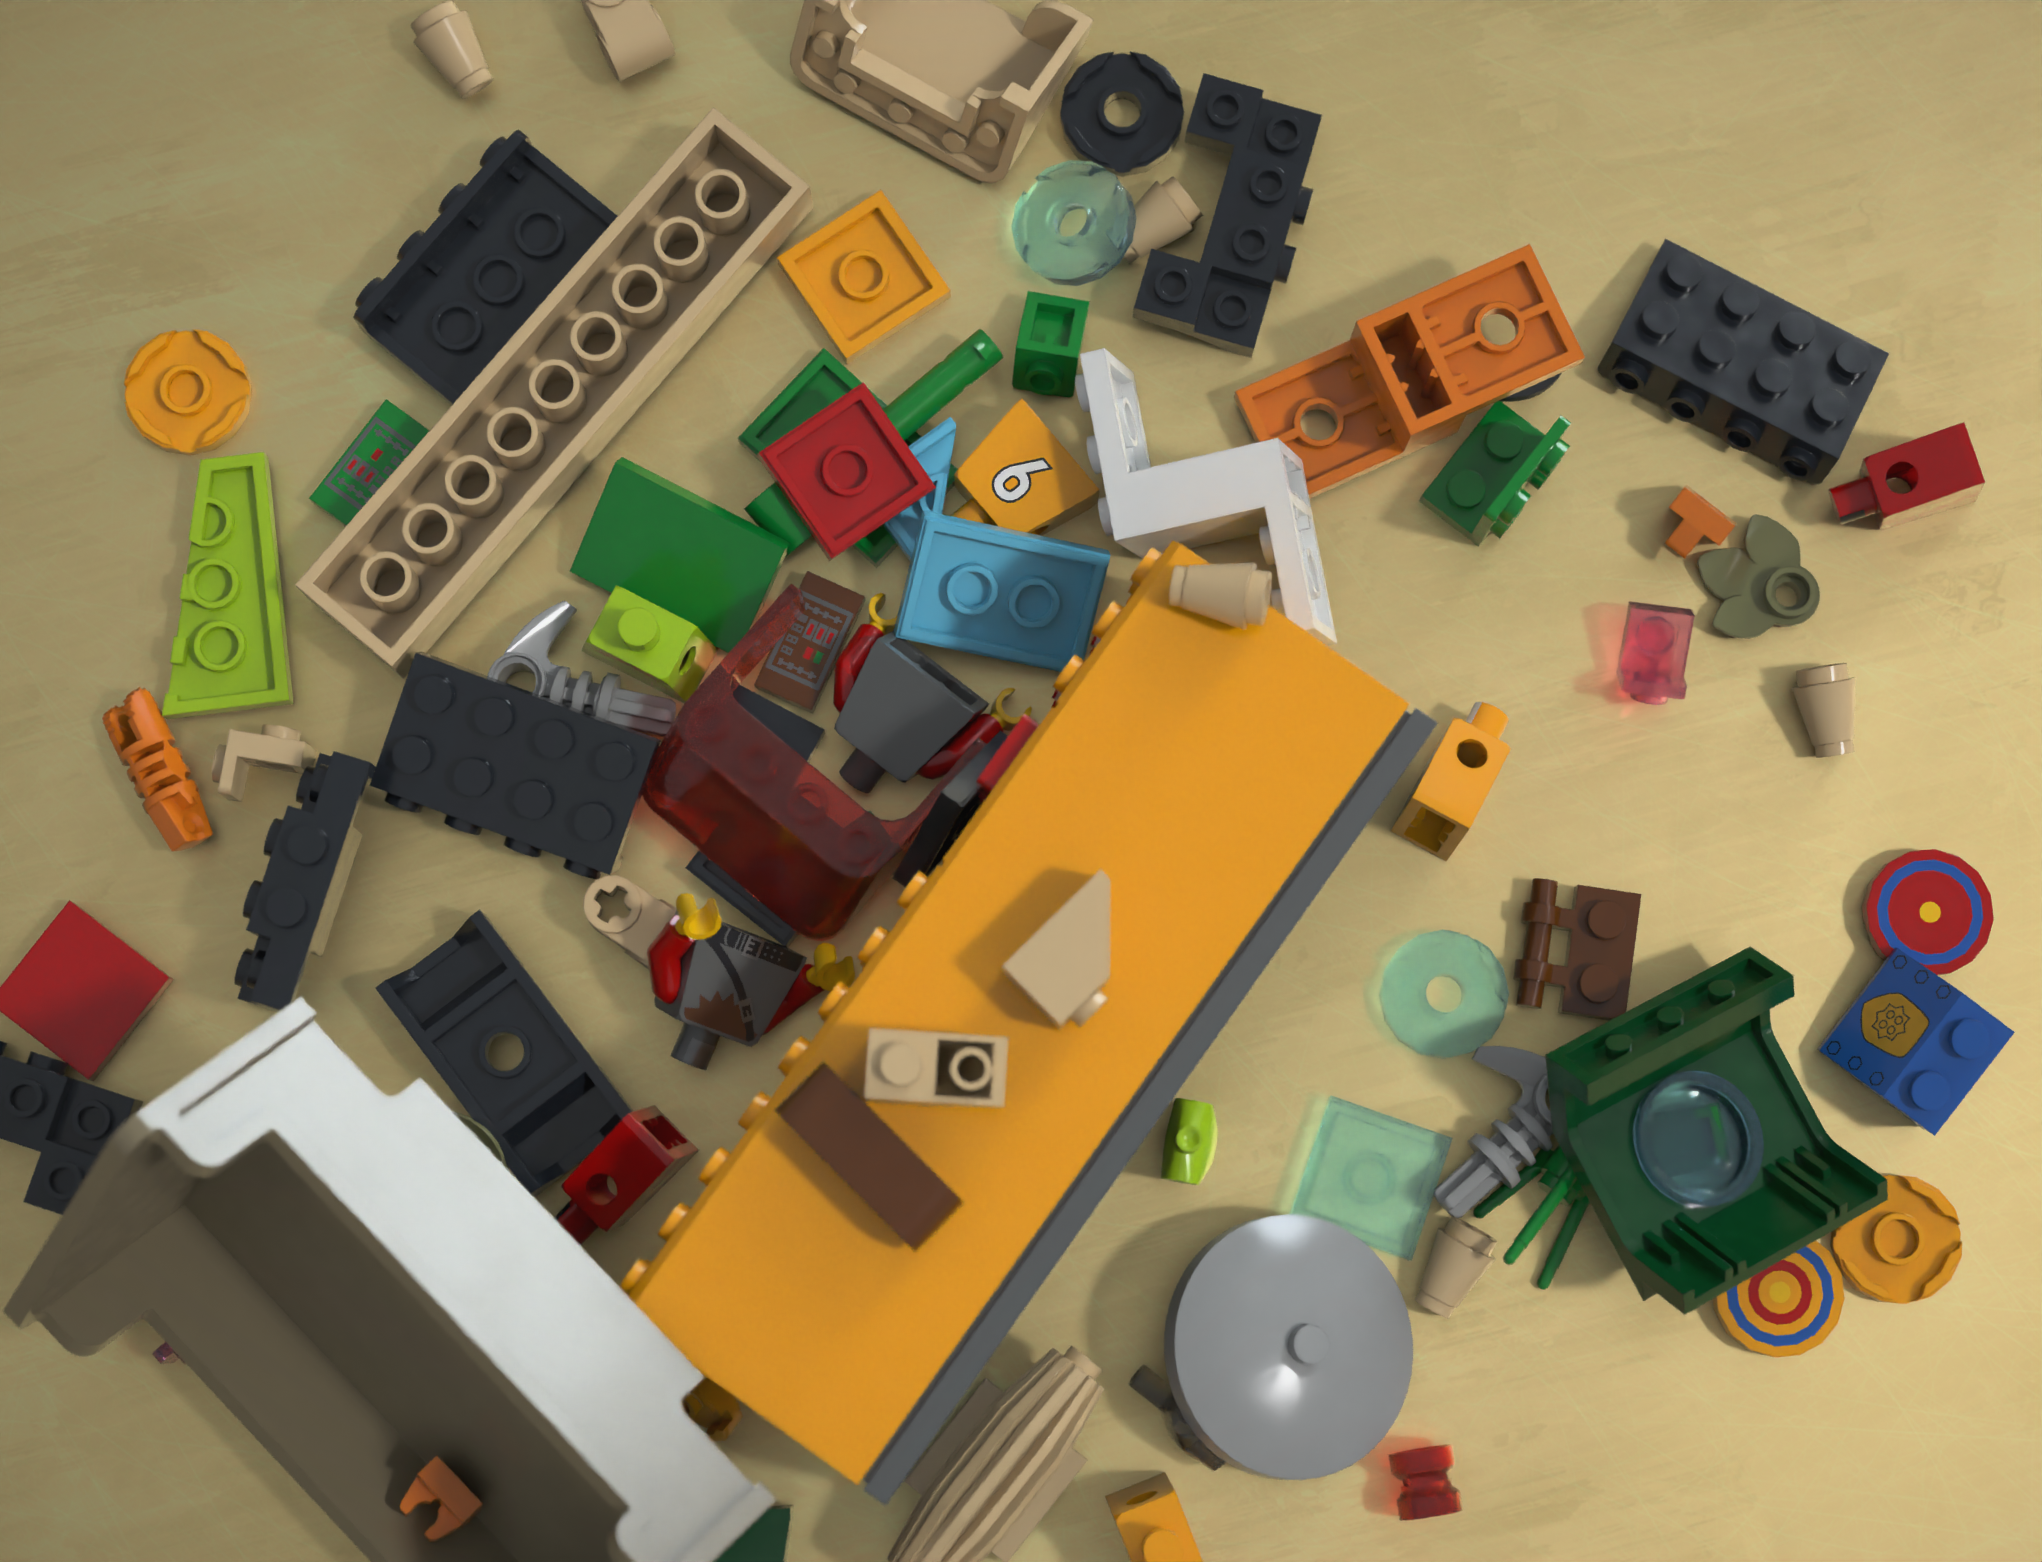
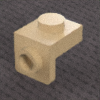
(272, 749)

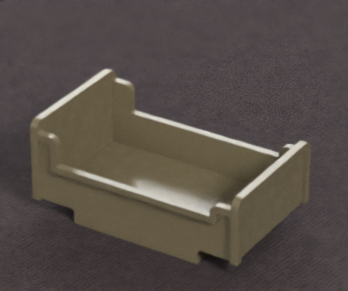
(386, 1302)

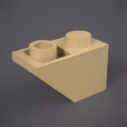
(935, 1069)

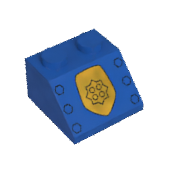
(1915, 1041)

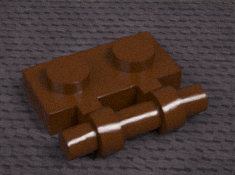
(1597, 950)

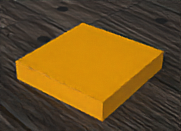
(864, 277)

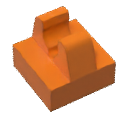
(1699, 520)
(442, 1486)

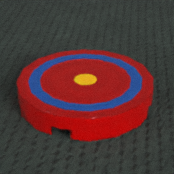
(1929, 909)

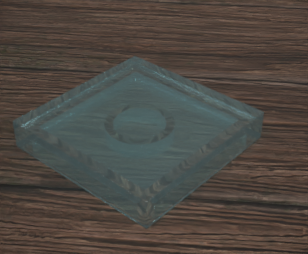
(1371, 1176)

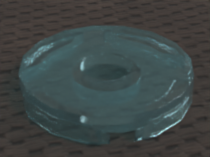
(1100, 242)
(1481, 986)

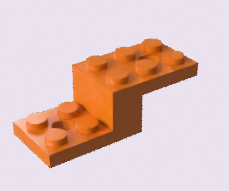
(1415, 371)

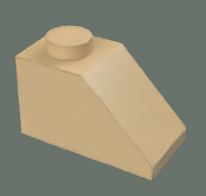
(1068, 957)

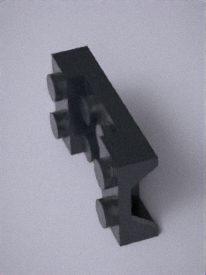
(548, 1106)

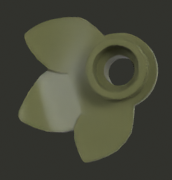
(1749, 581)

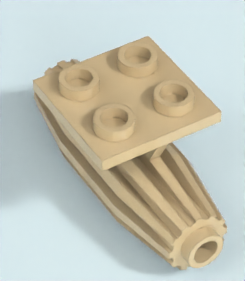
(1000, 1464)

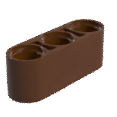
(869, 1156)

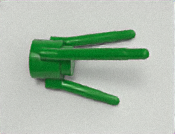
(1561, 1187)

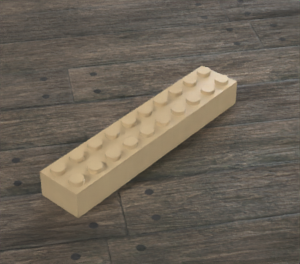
(557, 392)

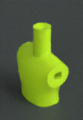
(1189, 1142)

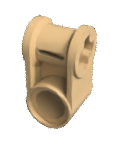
(629, 35)
(641, 925)

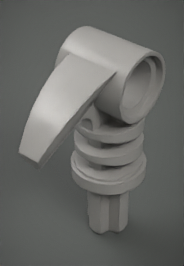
(605, 700)
(1512, 1143)

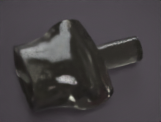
(1159, 1394)

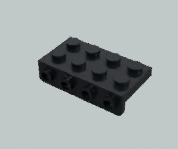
(481, 266)
(1742, 364)
(514, 765)

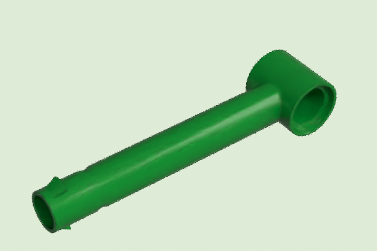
(907, 415)

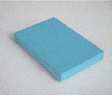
(1000, 592)

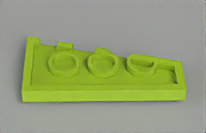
(232, 610)

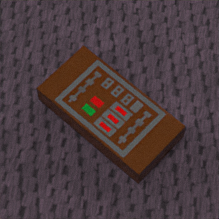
(808, 651)

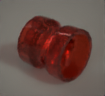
(1425, 1485)

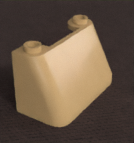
(941, 72)

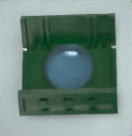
(1671, 1189)

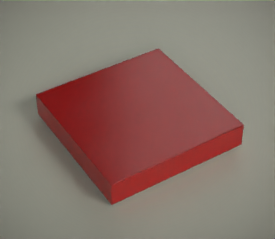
(846, 471)
(81, 990)

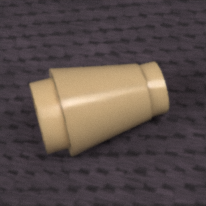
(452, 47)
(1162, 217)
(1223, 592)
(1827, 707)
(1454, 1266)

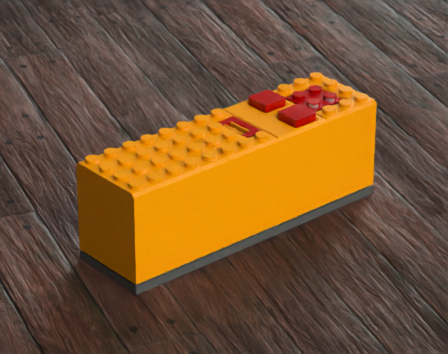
(1218, 799)

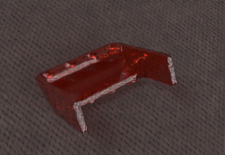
(766, 808)

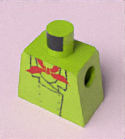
(650, 644)

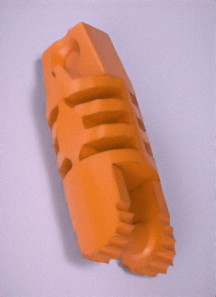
(158, 770)

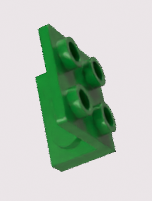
(1488, 473)

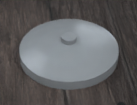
(1288, 1347)

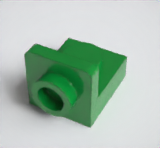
(1049, 344)

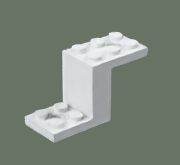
(1203, 496)

